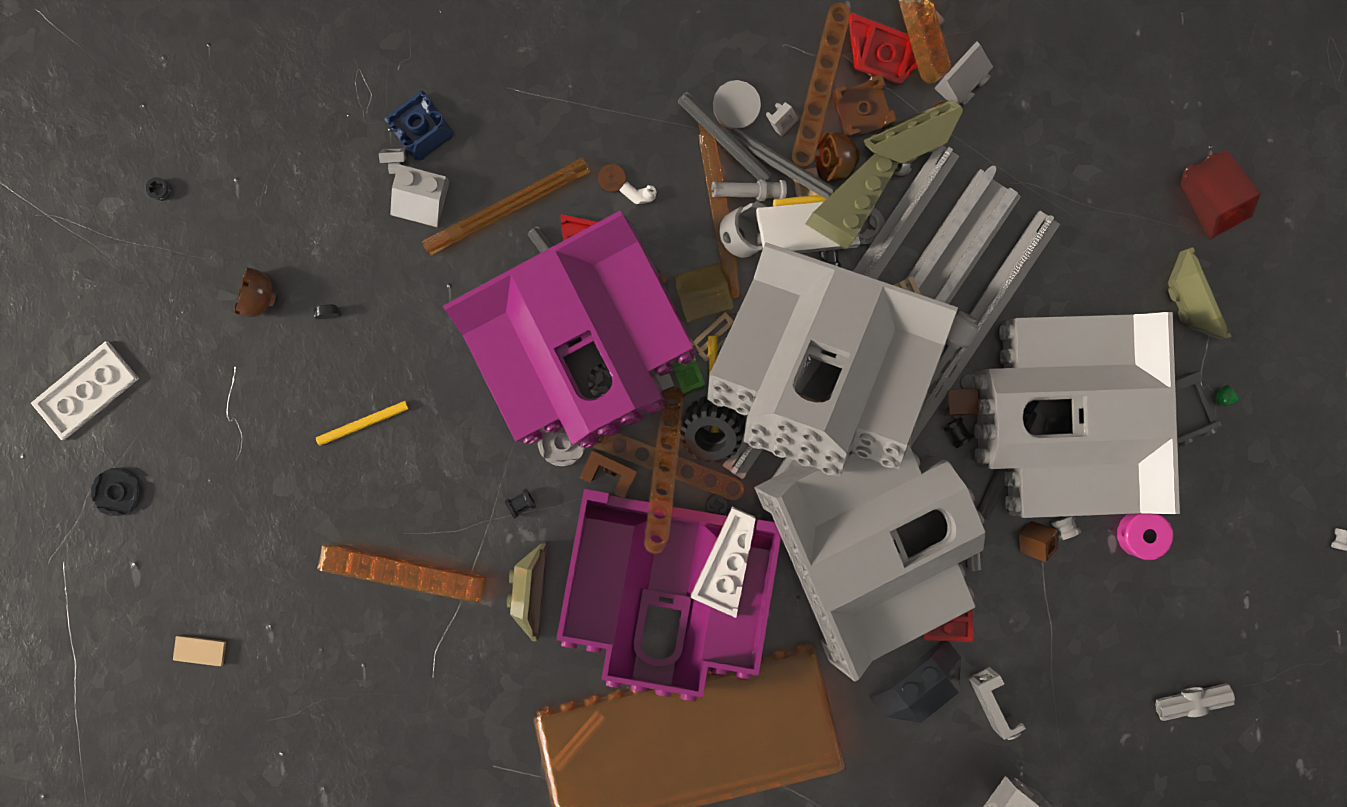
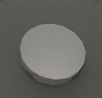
(736, 104)
(558, 449)

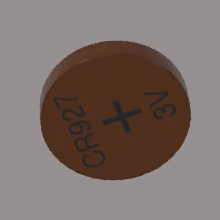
(611, 178)

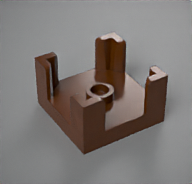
(863, 108)
(611, 467)

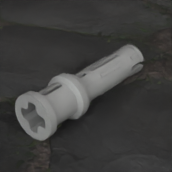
(760, 190)

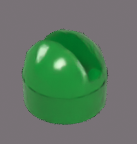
(1226, 396)

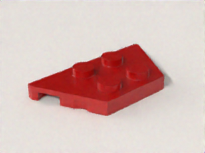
(881, 50)

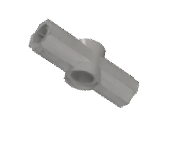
(1195, 702)

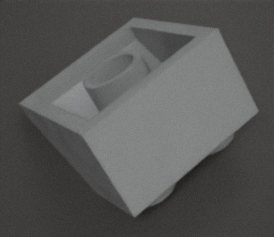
(965, 75)
(418, 195)

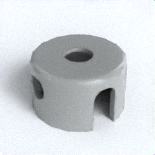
(745, 220)

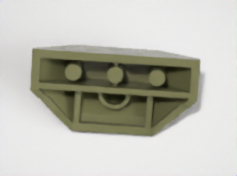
(916, 134)
(1194, 297)
(528, 591)

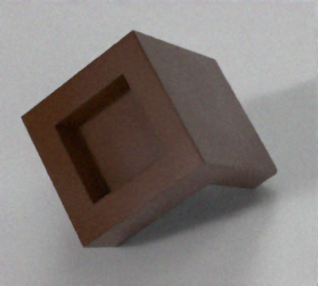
(962, 402)
(1038, 541)

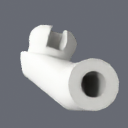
(639, 196)

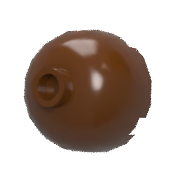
(837, 156)
(254, 294)

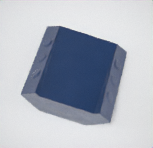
(419, 126)

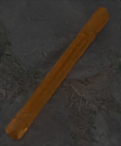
(505, 206)
(719, 208)

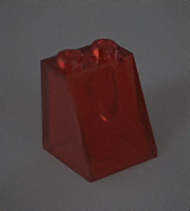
(1220, 193)

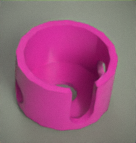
(1131, 533)

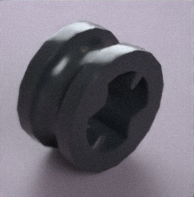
(166, 191)

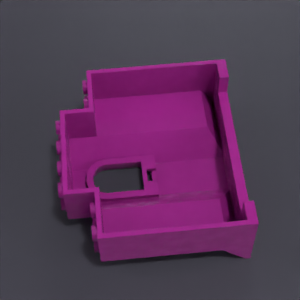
(587, 288)
(617, 579)

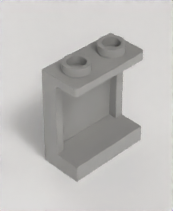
(983, 684)

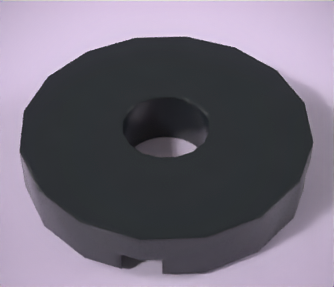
(129, 486)

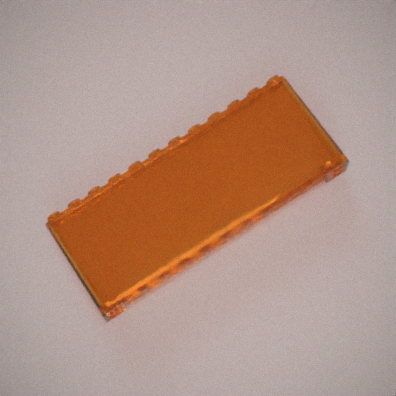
(697, 752)

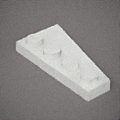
(724, 571)

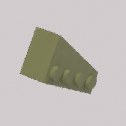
(849, 206)

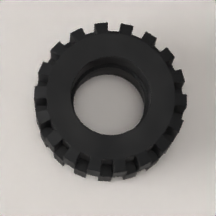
(707, 444)

